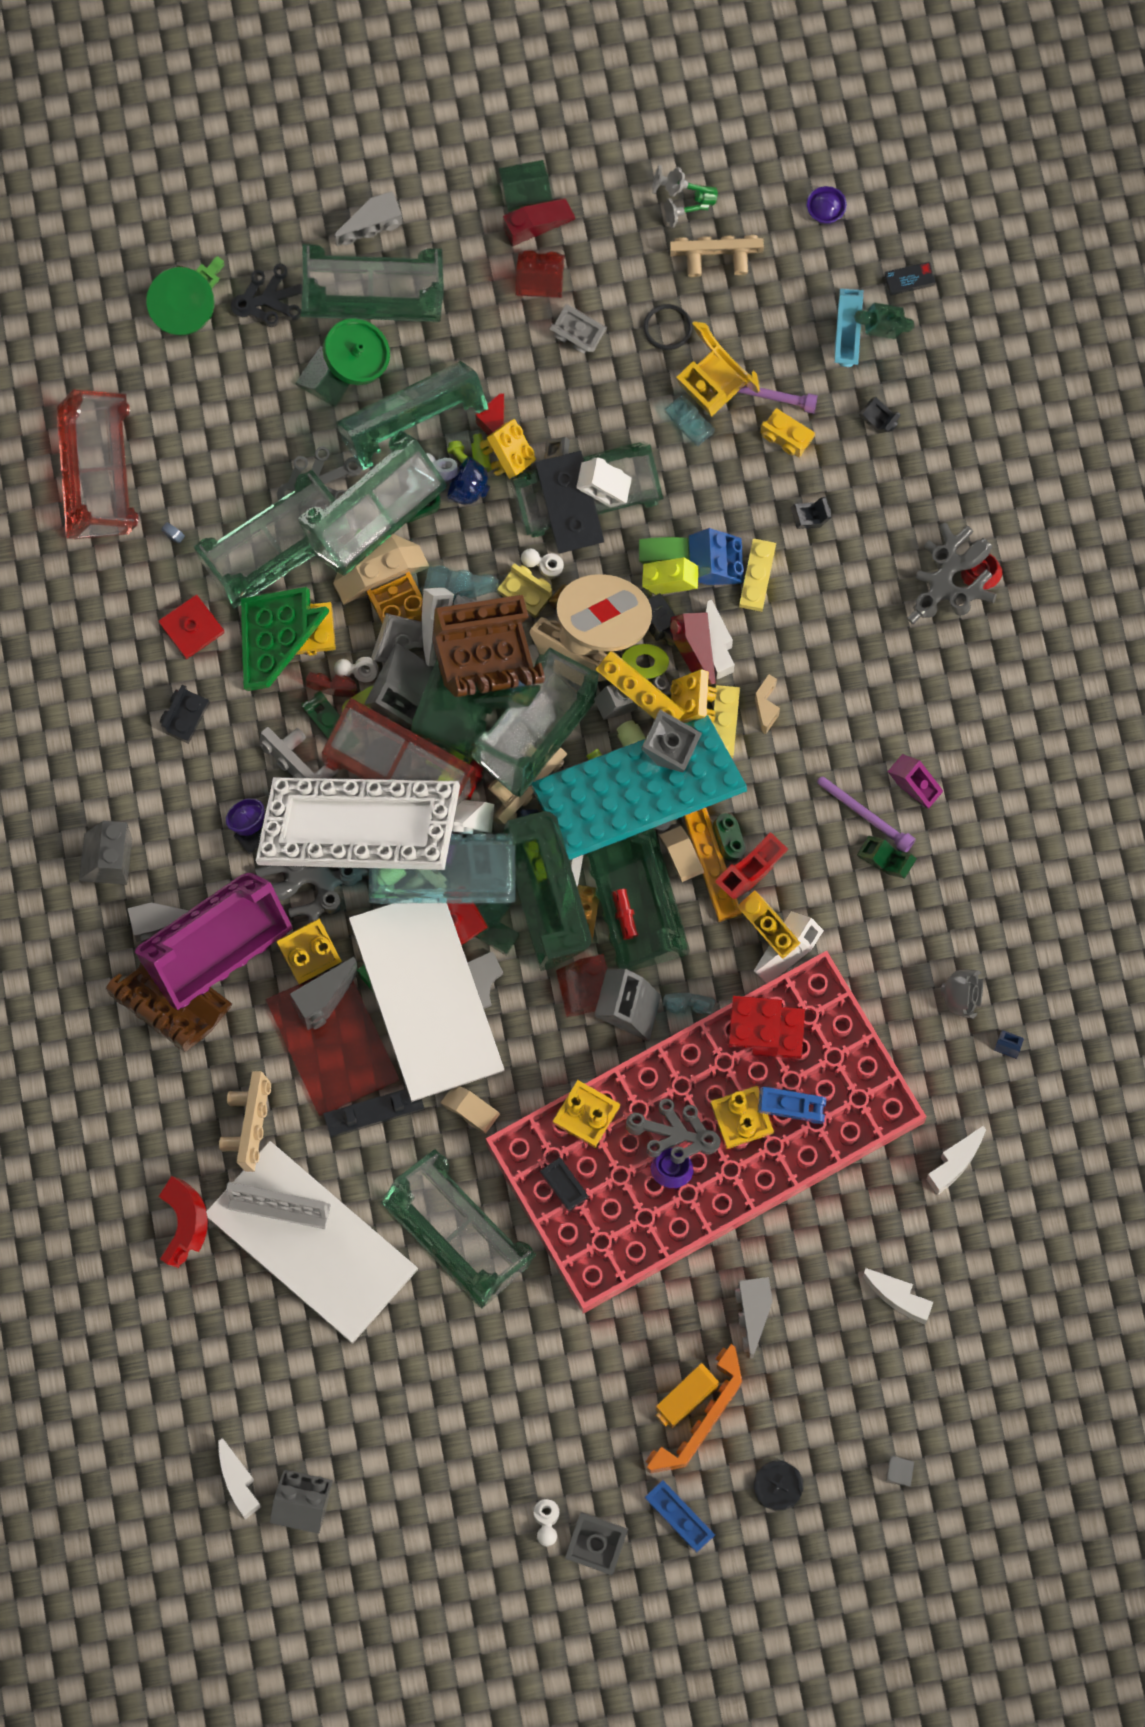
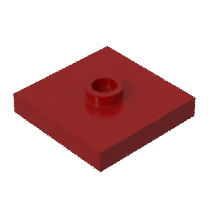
(191, 627)
(466, 920)

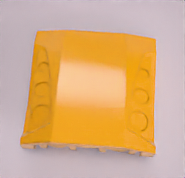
(398, 599)

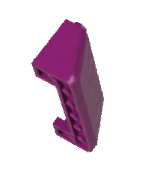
(214, 939)

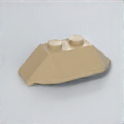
(381, 567)
(547, 635)

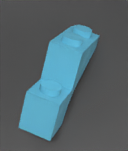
(848, 330)

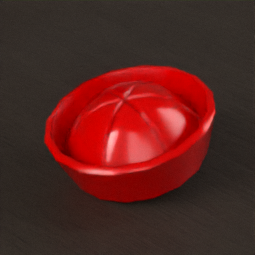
(989, 563)

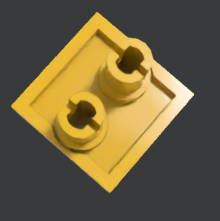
(510, 449)
(692, 694)
(308, 951)
(586, 1113)
(739, 1117)

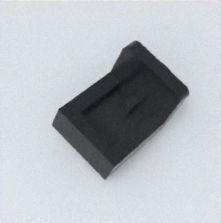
(879, 416)
(811, 514)

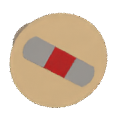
(602, 614)

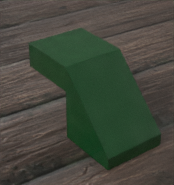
(885, 858)

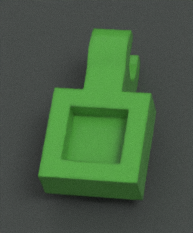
(211, 271)

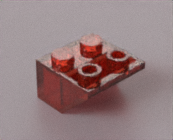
(540, 274)

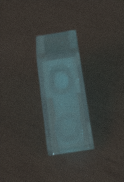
(460, 582)

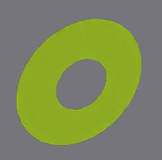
(659, 655)

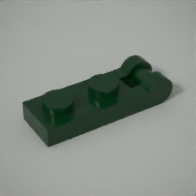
(326, 718)

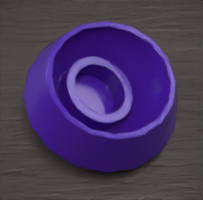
(826, 204)
(246, 817)
(669, 1173)

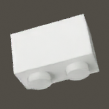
(604, 482)

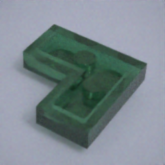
(497, 934)

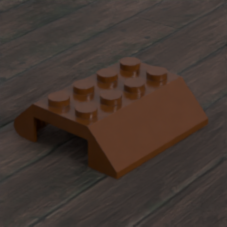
(484, 646)
(181, 1026)

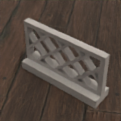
(278, 1205)

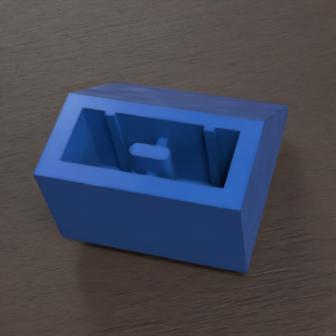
(717, 557)

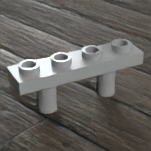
(286, 758)

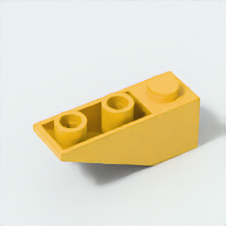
(769, 924)

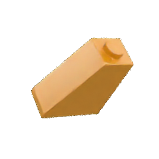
(686, 1396)

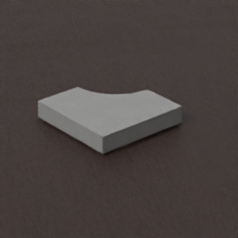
(397, 630)
(484, 973)

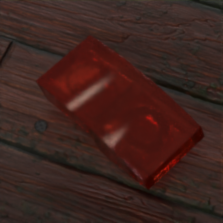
(338, 687)

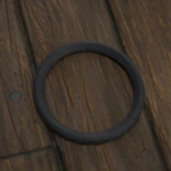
(667, 347)

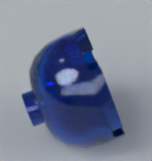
(469, 483)

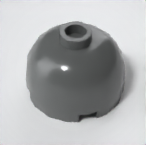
(963, 992)

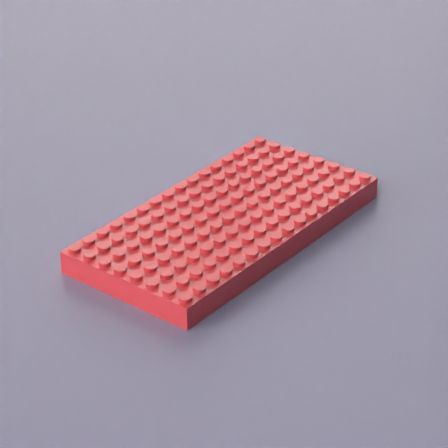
(641, 1227)

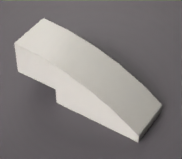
(432, 599)
(720, 643)
(955, 1161)
(898, 1296)
(237, 1481)

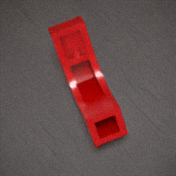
(746, 874)
(191, 1220)

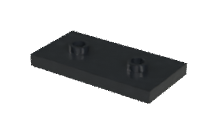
(569, 509)

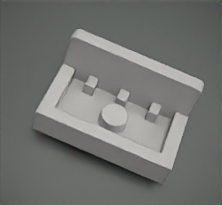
(578, 329)

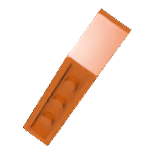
(664, 1460)

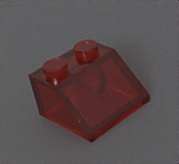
(581, 984)

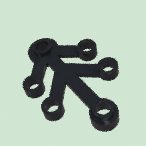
(269, 298)

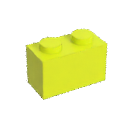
(670, 576)

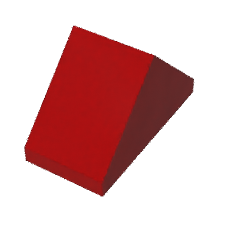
(493, 417)

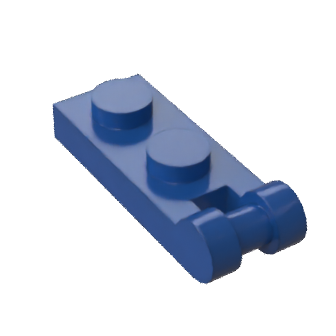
(791, 1105)

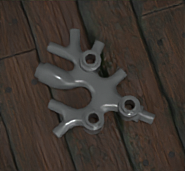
(941, 581)
(322, 877)

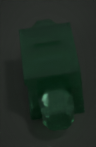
(884, 320)

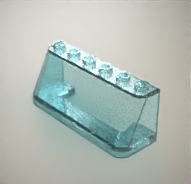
(474, 872)

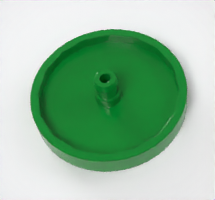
(180, 301)
(356, 351)

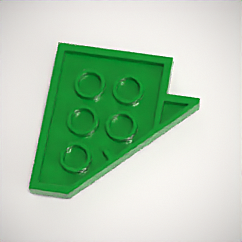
(274, 632)

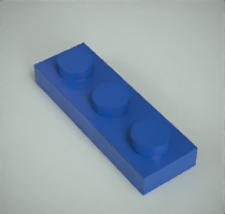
(679, 1516)

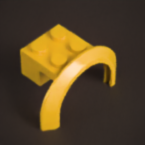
(716, 376)

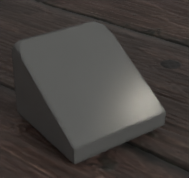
(899, 1471)

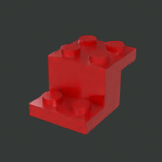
(767, 1027)

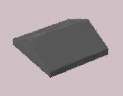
(670, 742)
(596, 1543)

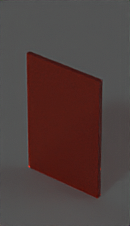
(339, 1058)

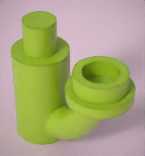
(457, 449)

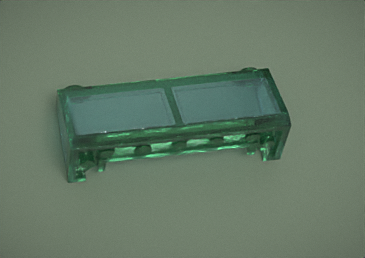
(408, 408)

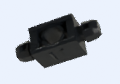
(661, 618)

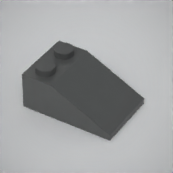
(321, 996)

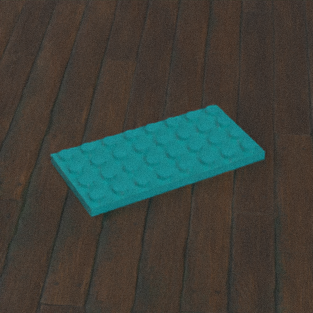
(631, 793)

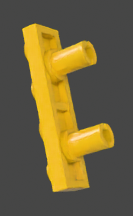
(637, 687)

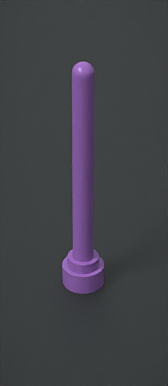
(806, 402)
(902, 841)

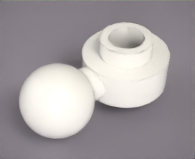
(446, 467)
(531, 558)
(345, 668)
(546, 1535)

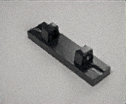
(371, 1112)

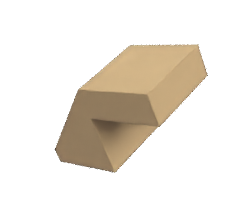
(766, 710)
(681, 853)
(470, 1108)

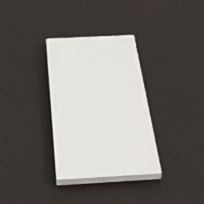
(358, 823)
(426, 996)
(337, 1271)

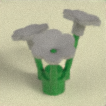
(674, 184)

